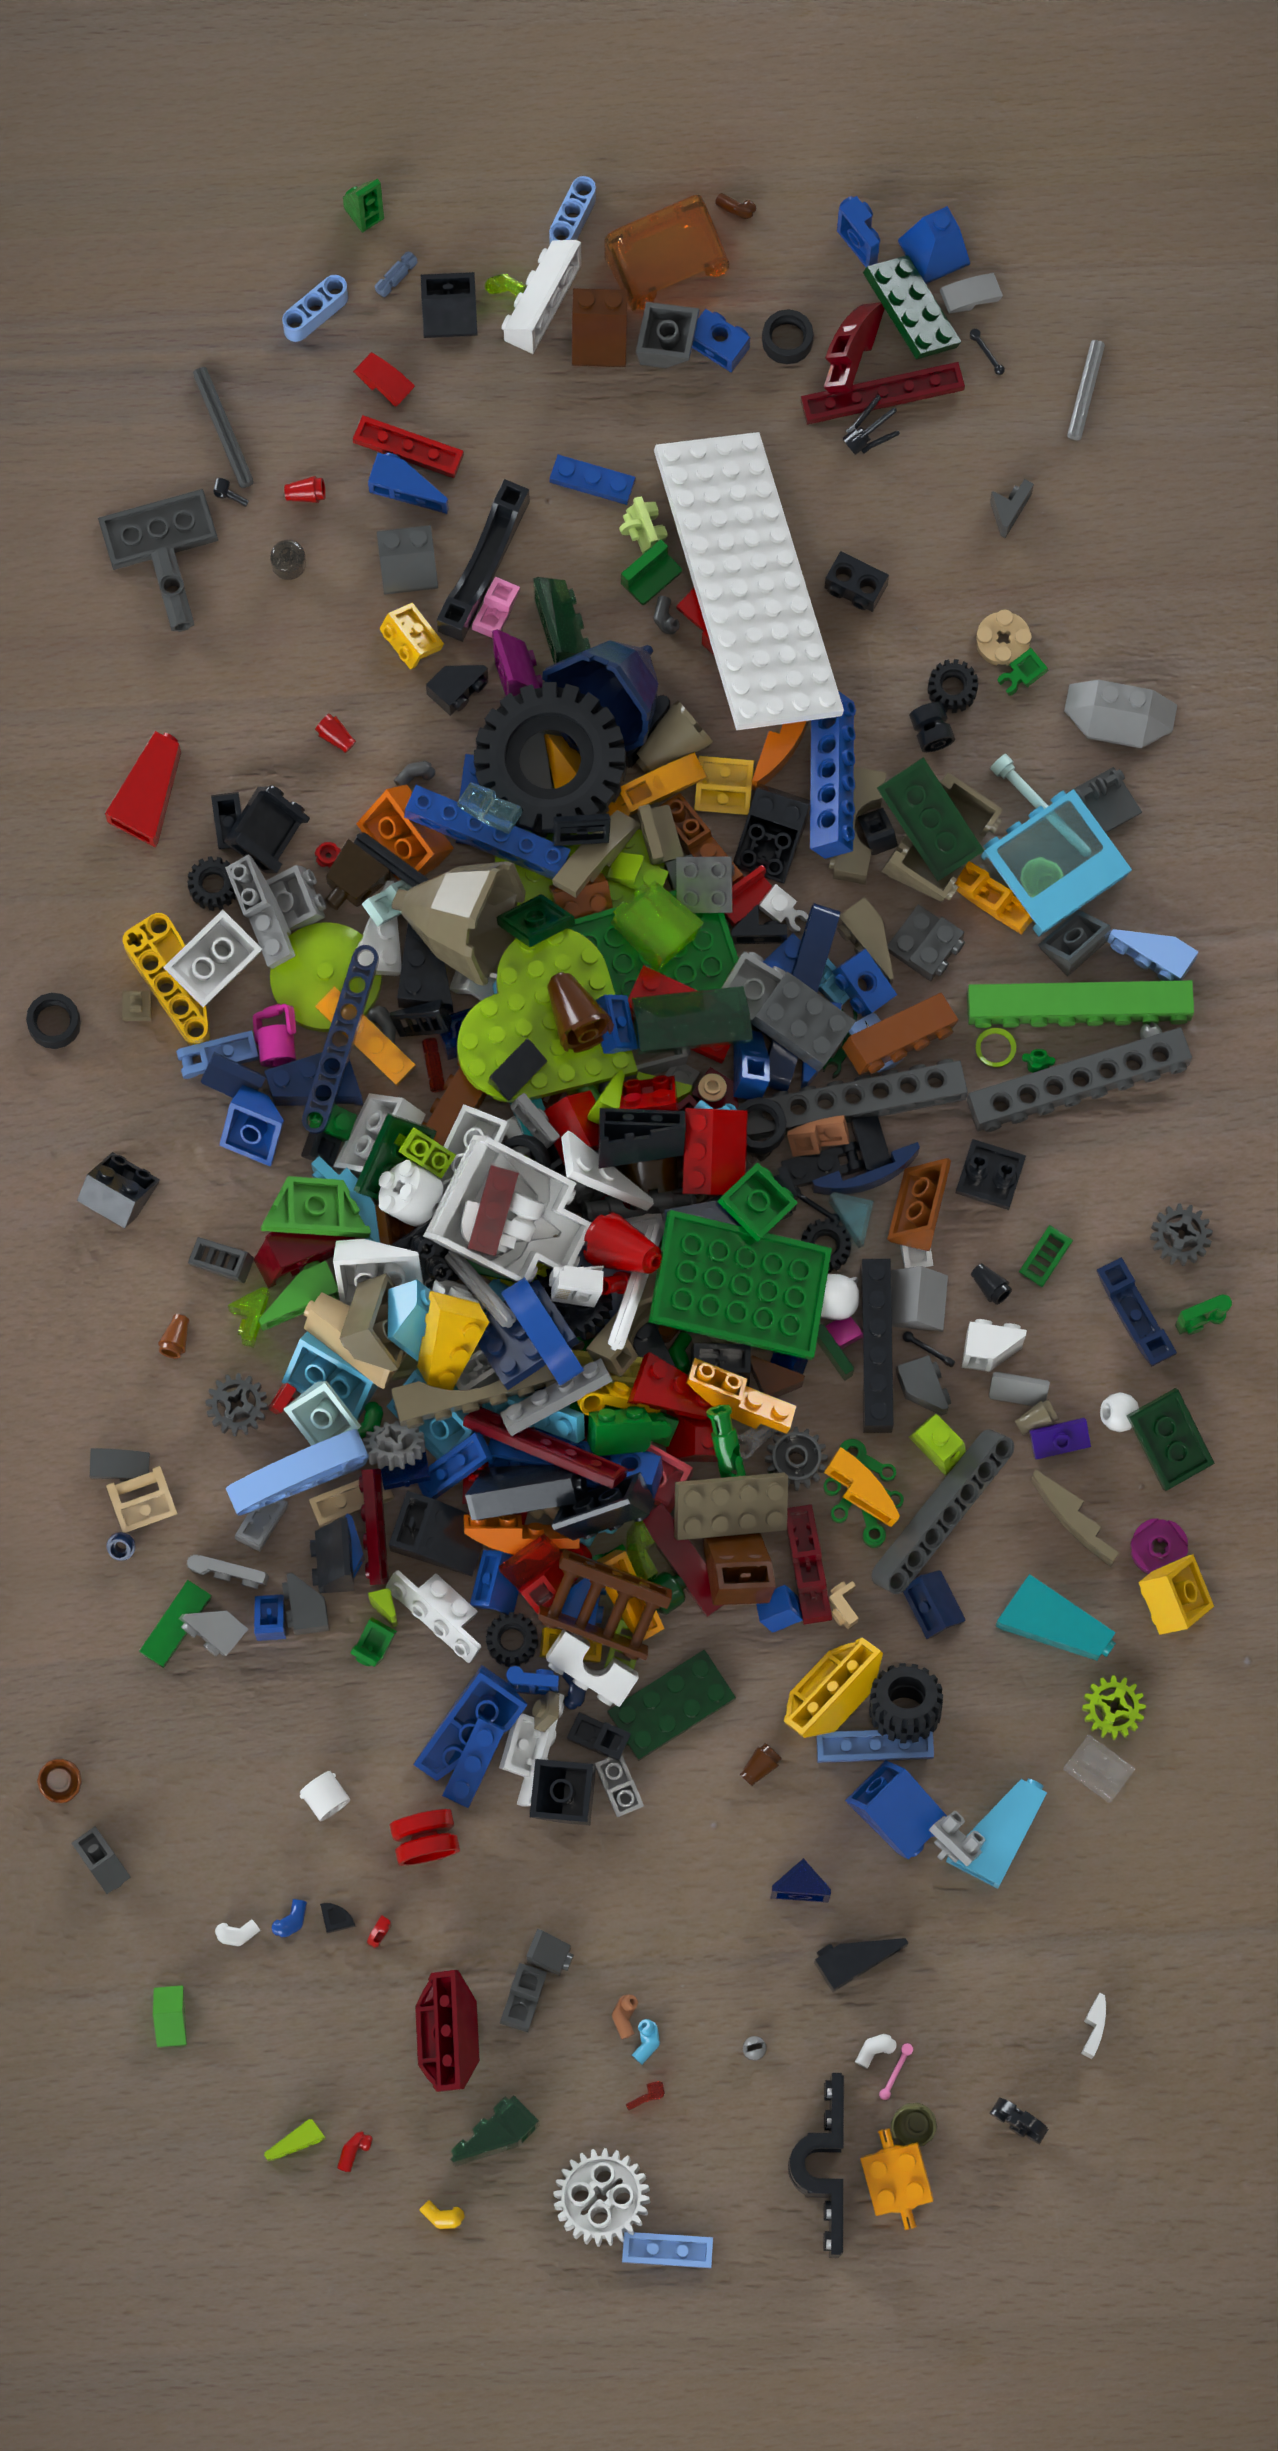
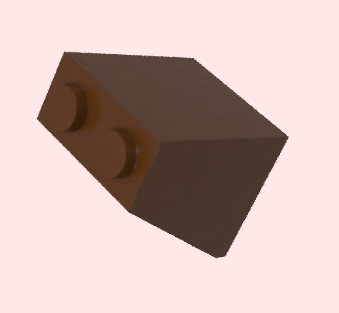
(599, 327)

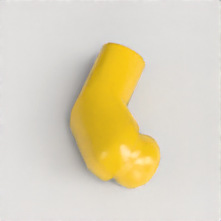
(442, 2219)

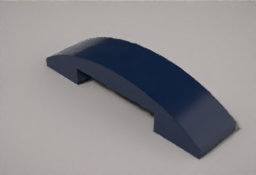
(833, 1182)
(1135, 1313)

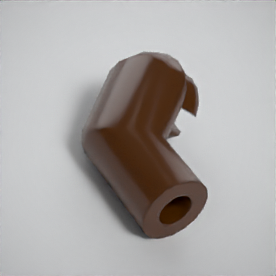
(732, 206)

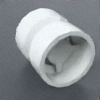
(521, 1216)

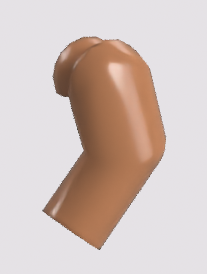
(623, 2013)

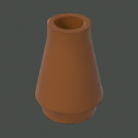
(174, 1338)

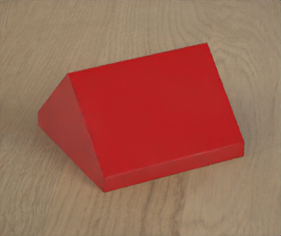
(571, 1115)

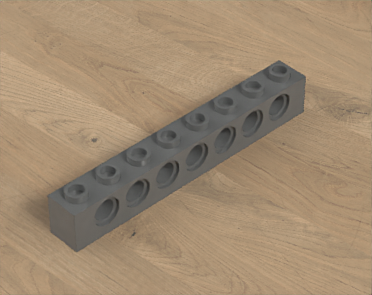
(1170, 1043)
(897, 1101)

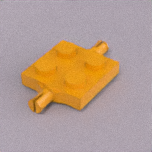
(897, 2179)

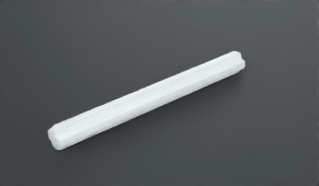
(632, 1297)

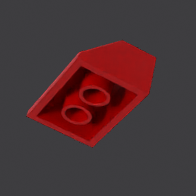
(714, 1150)

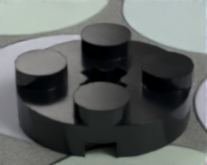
(1020, 2122)

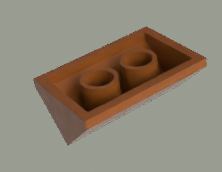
(919, 1204)

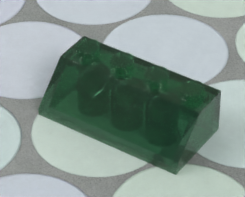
(691, 1020)

